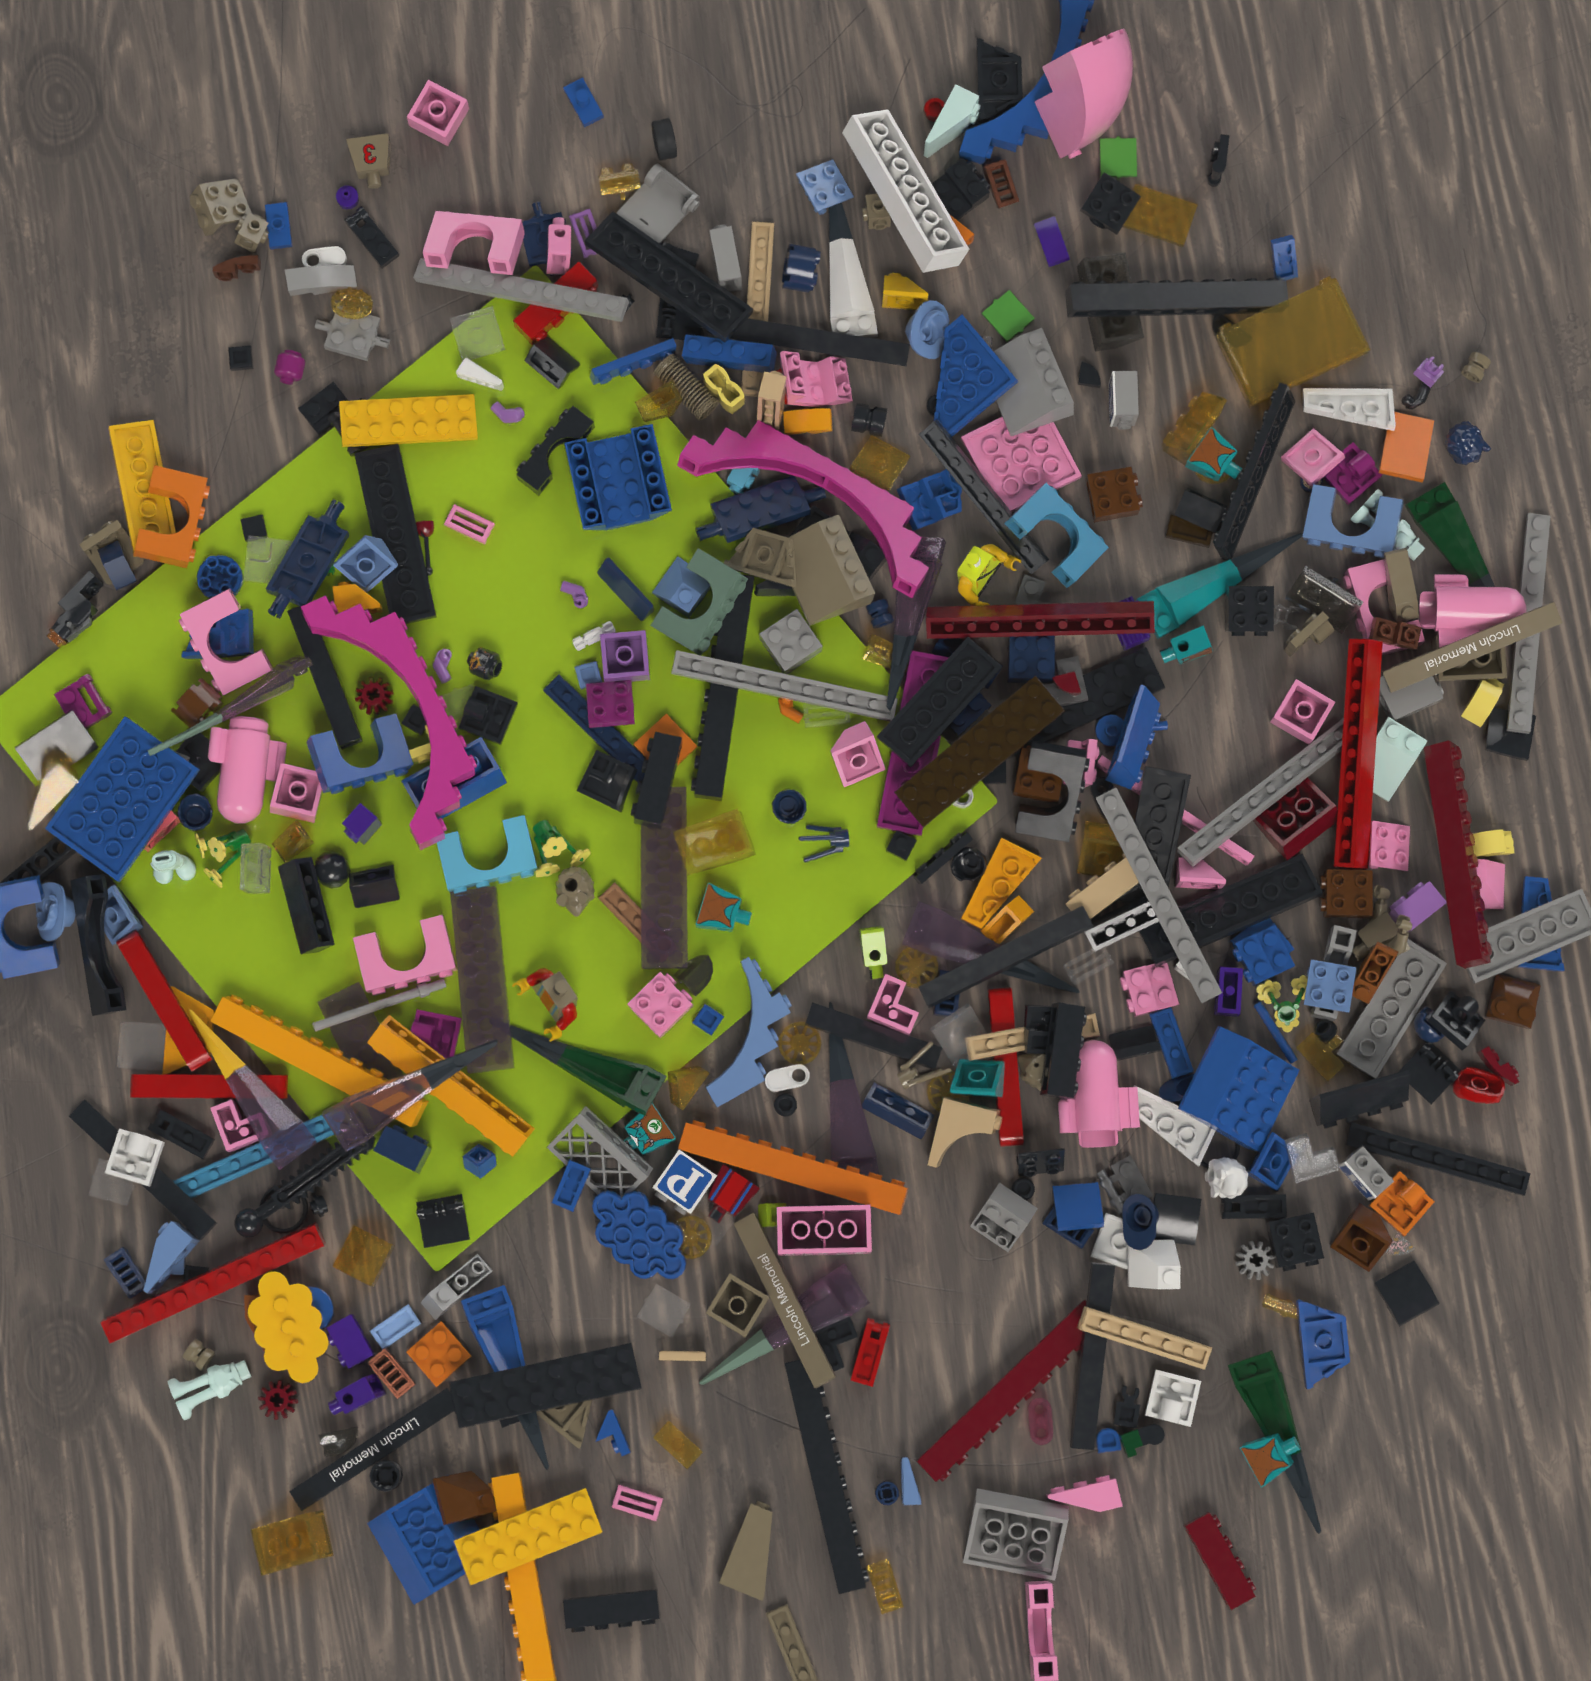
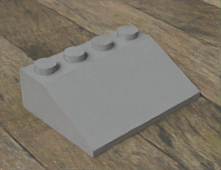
(1041, 389)
(1016, 1534)

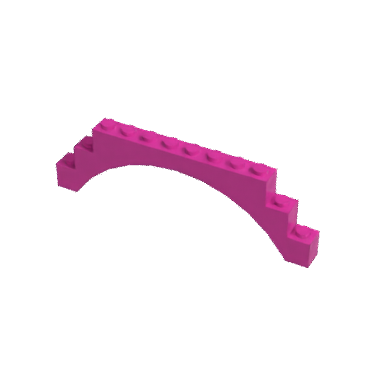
(776, 451)
(390, 644)

